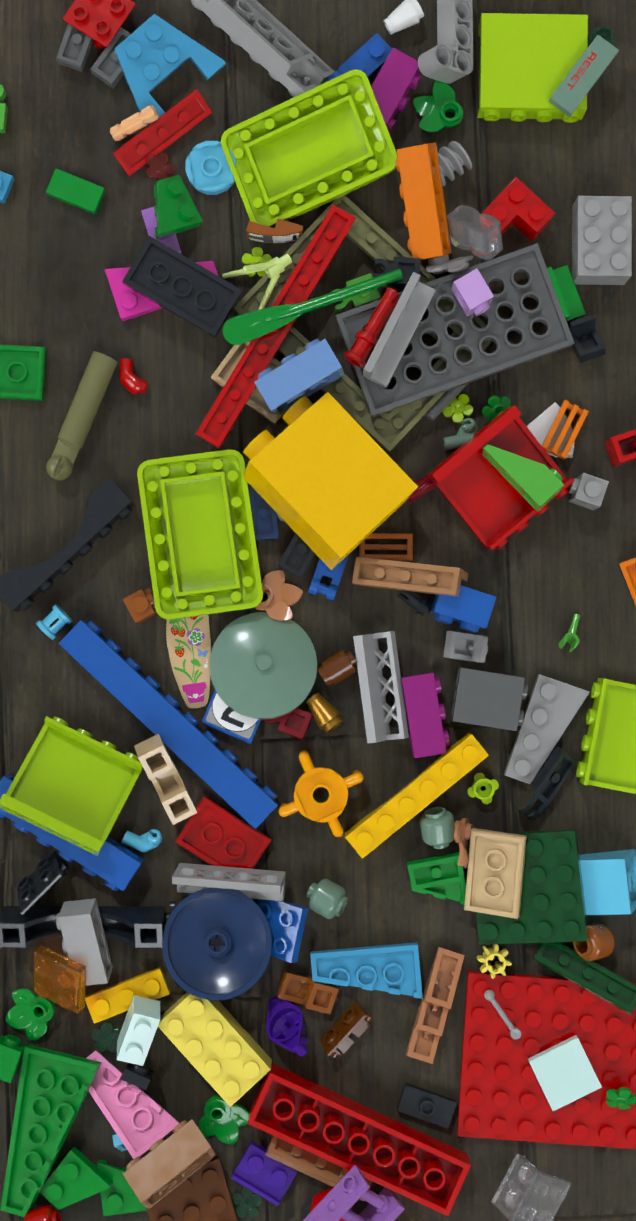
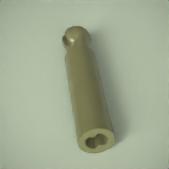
(81, 415)

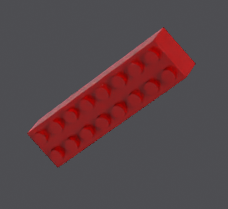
(359, 1136)

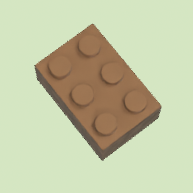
(168, 1163)

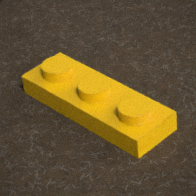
(118, 997)

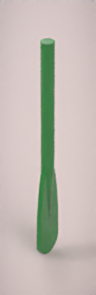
(266, 320)

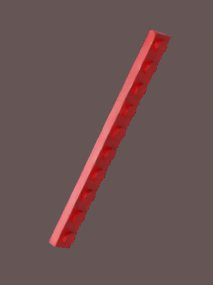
(263, 349)

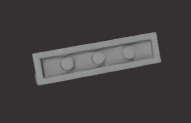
(398, 331)
(375, 709)
(251, 882)

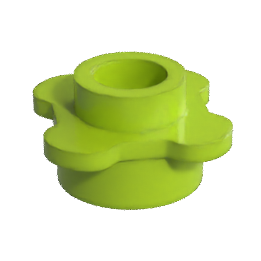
(475, 789)

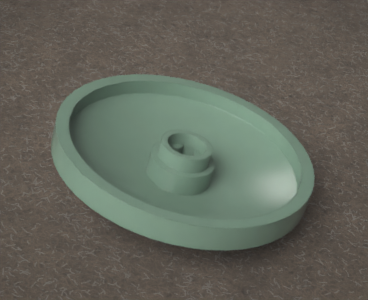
(263, 666)

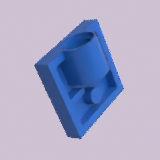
(287, 927)

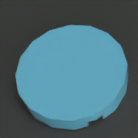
(209, 169)

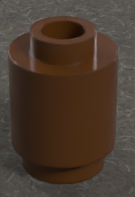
(338, 667)

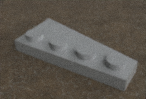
(544, 722)

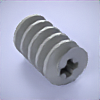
(452, 159)

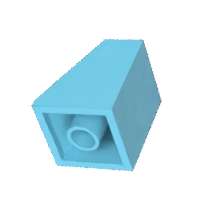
(609, 882)

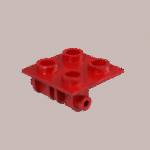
(99, 18)

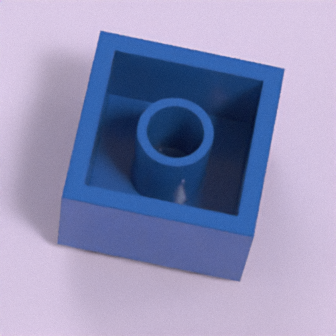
(469, 609)

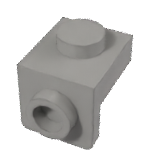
(465, 646)

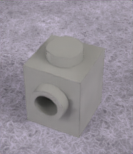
(588, 491)

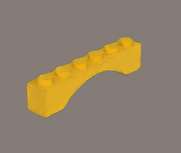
(416, 796)

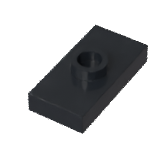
(426, 1105)

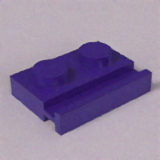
(263, 1174)

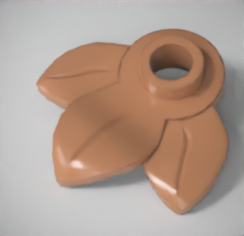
(279, 596)
(462, 835)

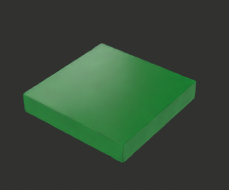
(22, 372)

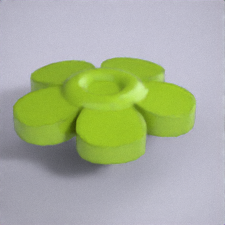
(257, 258)
(458, 408)

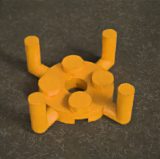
(320, 777)

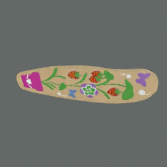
(190, 657)

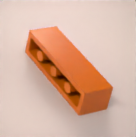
(423, 201)

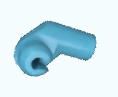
(144, 842)

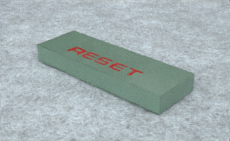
(583, 75)

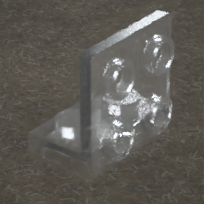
(528, 1193)

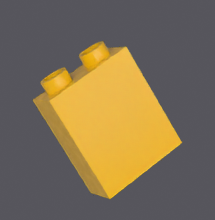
(326, 478)

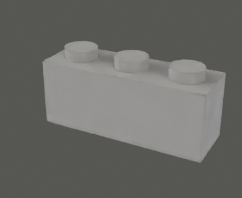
(85, 939)

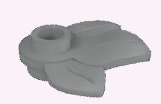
(442, 264)

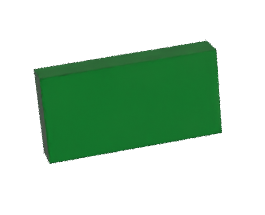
(75, 191)

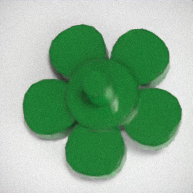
(497, 406)
(620, 1098)

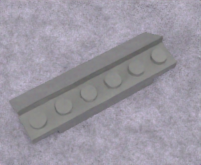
(268, 43)

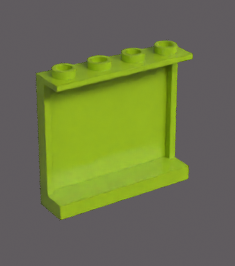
(526, 62)
(611, 738)
(72, 785)

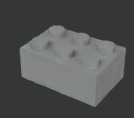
(602, 240)

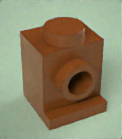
(141, 605)

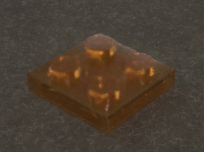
(59, 979)

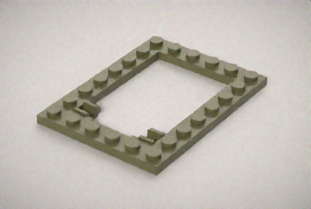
(391, 426)

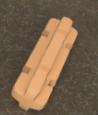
(134, 123)

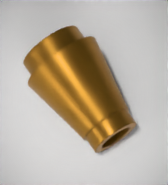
(324, 713)

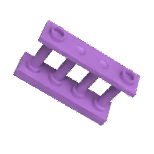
(344, 1195)

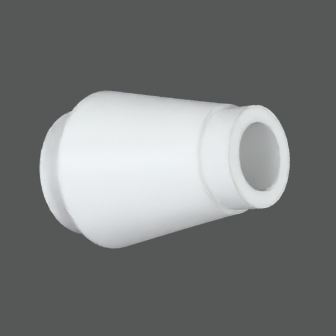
(404, 16)

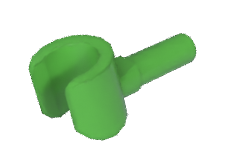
(571, 636)

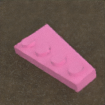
(129, 1109)

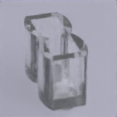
(475, 232)

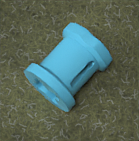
(49, 630)

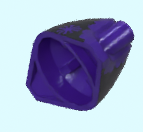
(287, 1026)

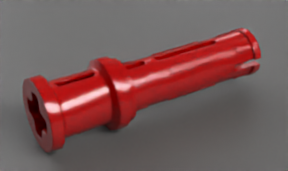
(367, 338)

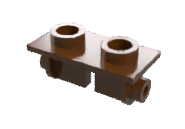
(337, 1039)

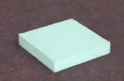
(564, 1073)

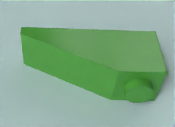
(531, 479)

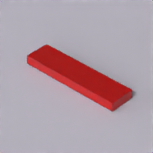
(162, 132)

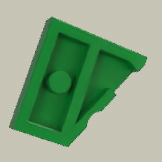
(438, 877)

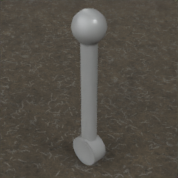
(514, 1031)

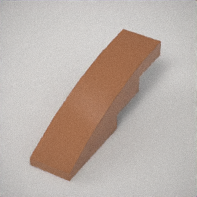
(435, 1005)

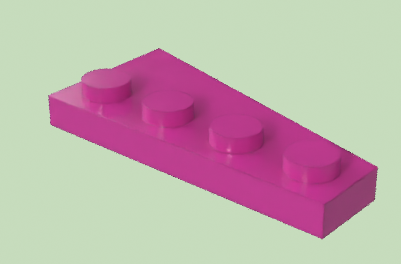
(130, 303)

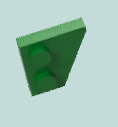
(174, 207)
(74, 1180)
(119, 1196)

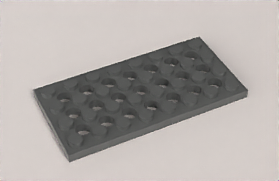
(482, 364)

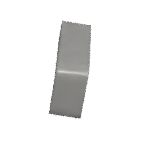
(454, 49)

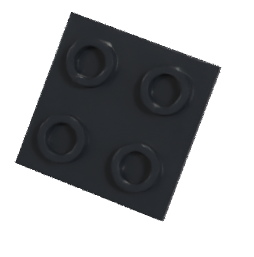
(34, 887)

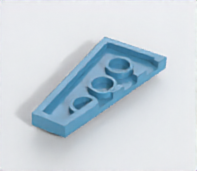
(381, 968)

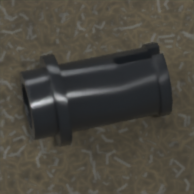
(415, 601)

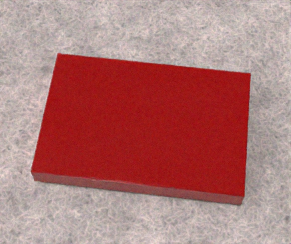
(222, 837)

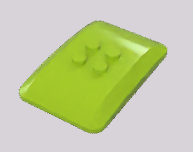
(310, 149)
(199, 534)

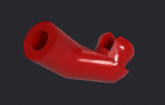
(129, 380)

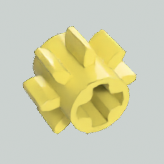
(498, 966)

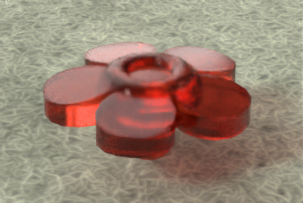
(158, 166)

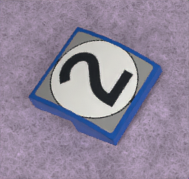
(228, 721)

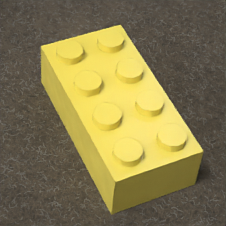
(215, 1045)

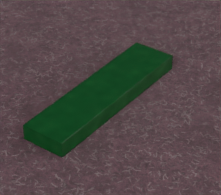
(587, 975)

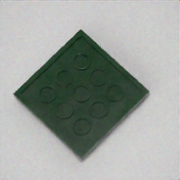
(550, 897)

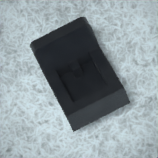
(586, 339)
(138, 1075)

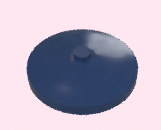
(217, 943)

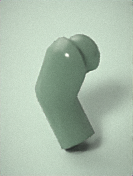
(466, 431)

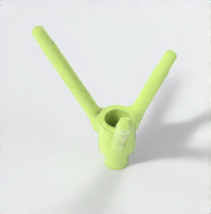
(272, 268)

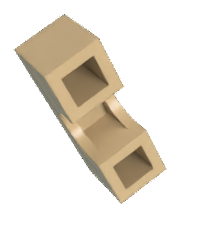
(165, 779)

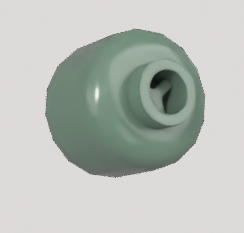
(437, 827)
(327, 898)

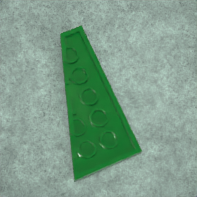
(46, 1106)

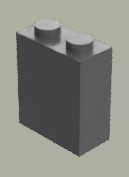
(488, 699)

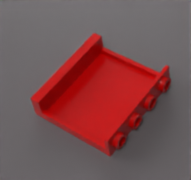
(480, 492)

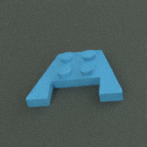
(155, 53)

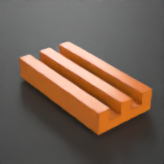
(574, 409)
(384, 536)

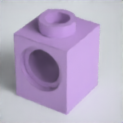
(472, 293)

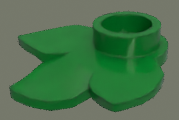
(436, 106)
(28, 1015)
(223, 1122)

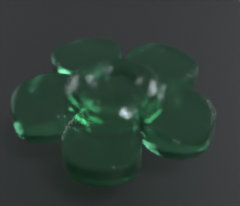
(106, 1037)
(247, 1203)

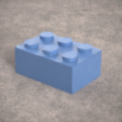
(299, 376)

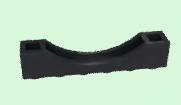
(104, 509)
(129, 924)

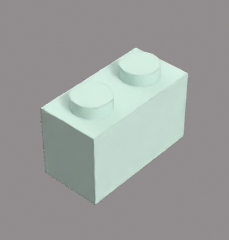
(138, 1030)

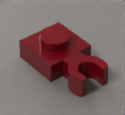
(293, 723)

